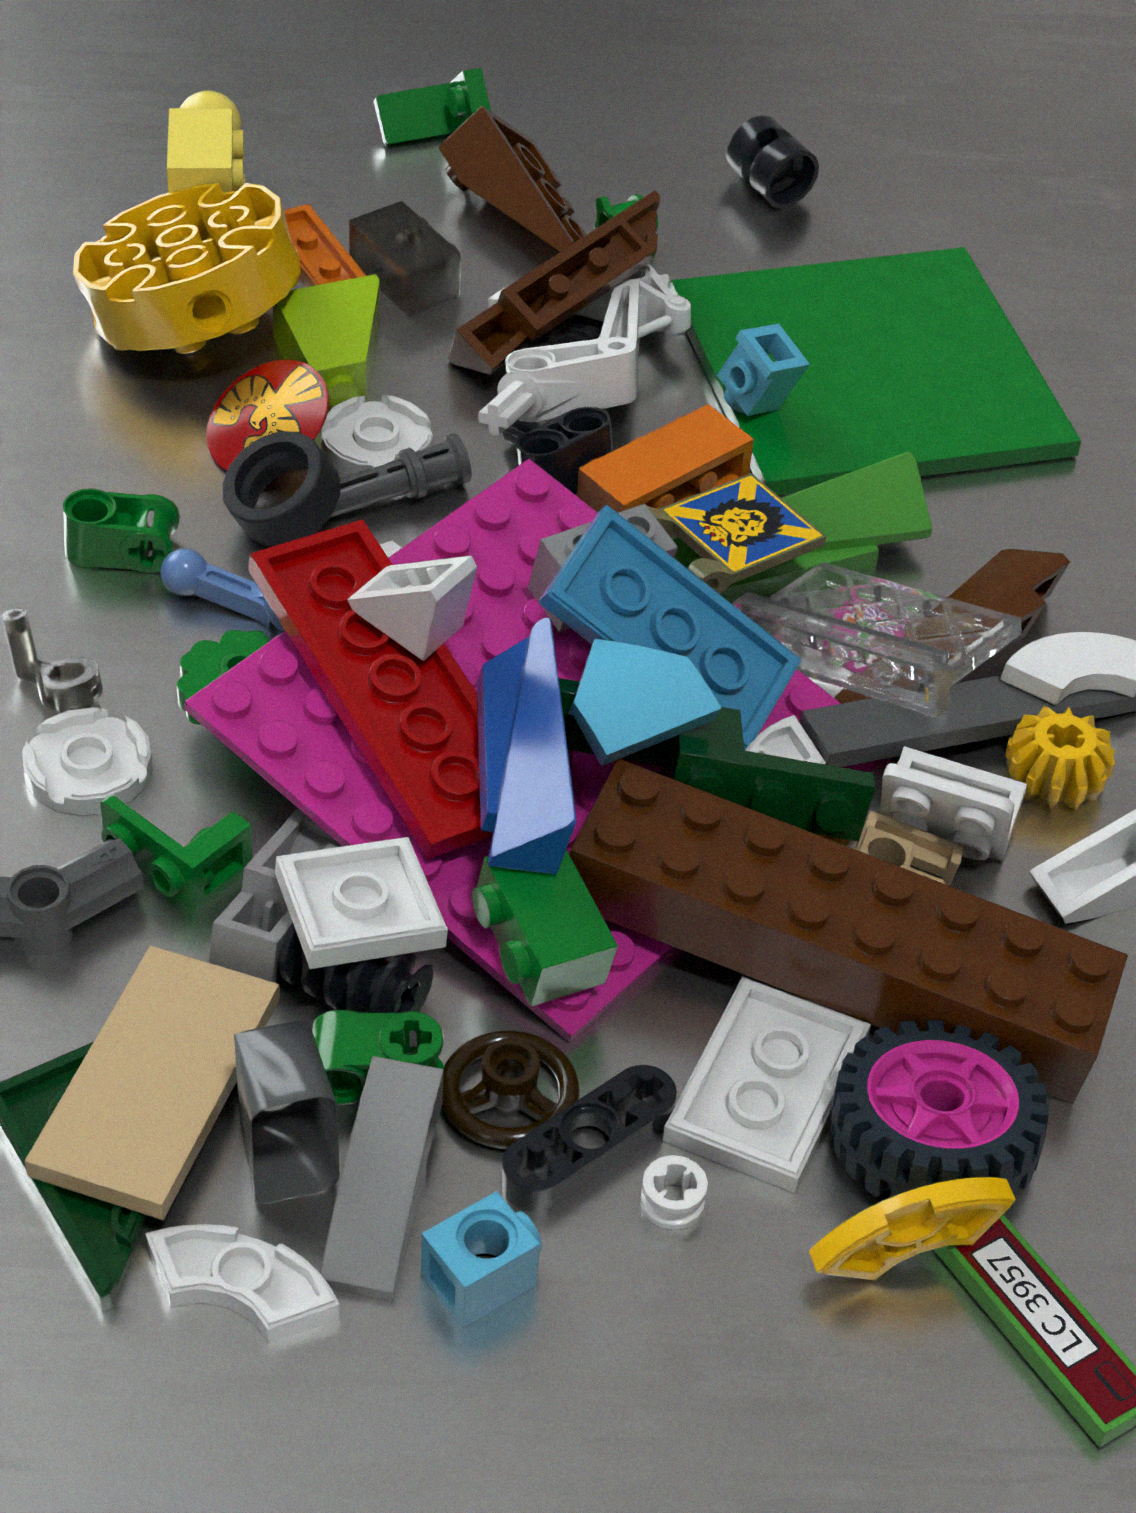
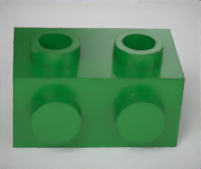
(546, 929)

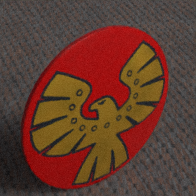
(266, 401)

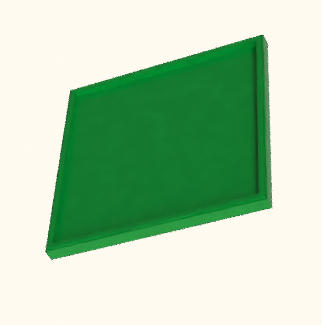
(899, 363)

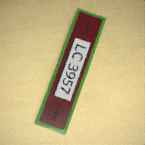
(1049, 1328)

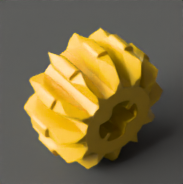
(1060, 757)

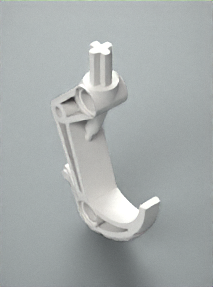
(588, 373)

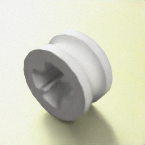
(671, 1213)

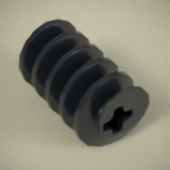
(359, 986)

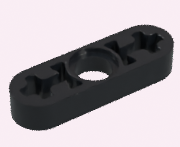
(580, 1165)

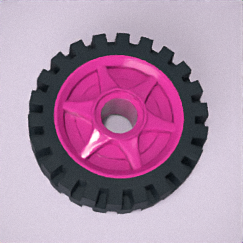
(937, 1110)

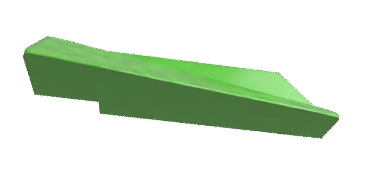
(854, 513)

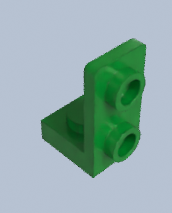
(430, 109)
(192, 872)

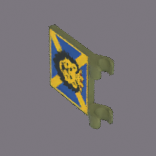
(738, 530)

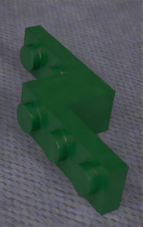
(713, 759)

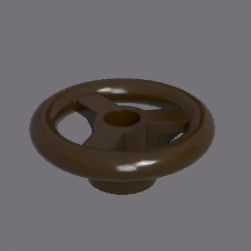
(508, 1082)

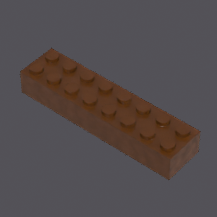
(842, 924)

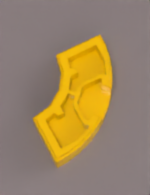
(911, 1224)

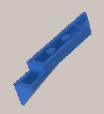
(524, 756)

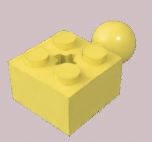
(205, 143)

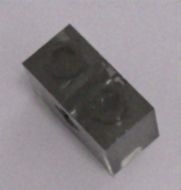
(408, 257)

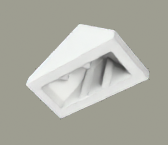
(418, 601)

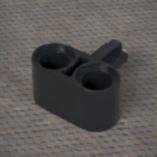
(563, 442)

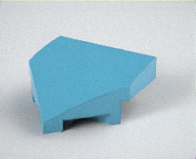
(638, 698)

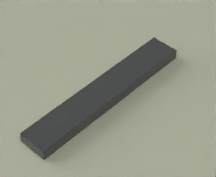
(978, 711)

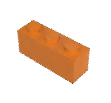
(668, 463)

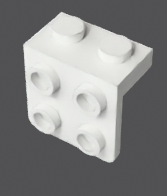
(953, 802)

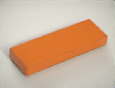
(320, 252)

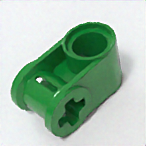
(114, 529)
(352, 1038)

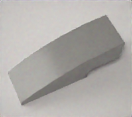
(255, 923)
(382, 1178)

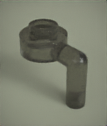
(62, 683)

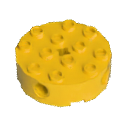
(188, 267)

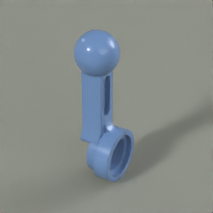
(188, 574)

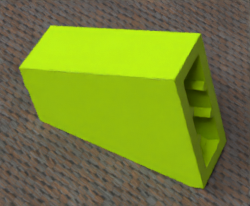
(333, 332)

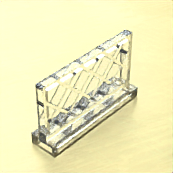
(883, 657)

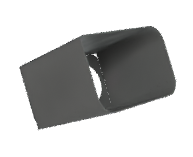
(297, 1146)

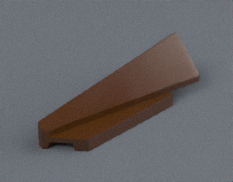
(559, 287)
(1008, 583)

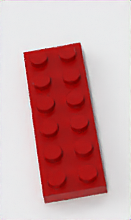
(403, 713)

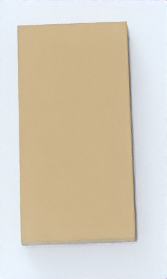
(151, 1083)

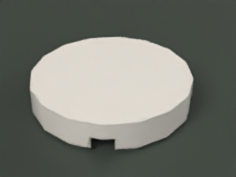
(372, 432)
(86, 758)

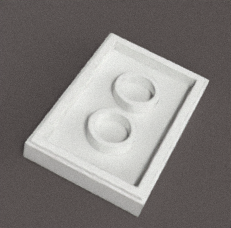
(764, 1084)

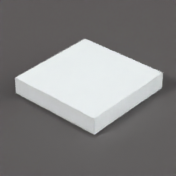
(360, 902)

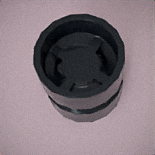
(772, 161)

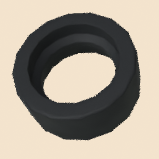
(263, 463)

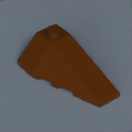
(511, 176)

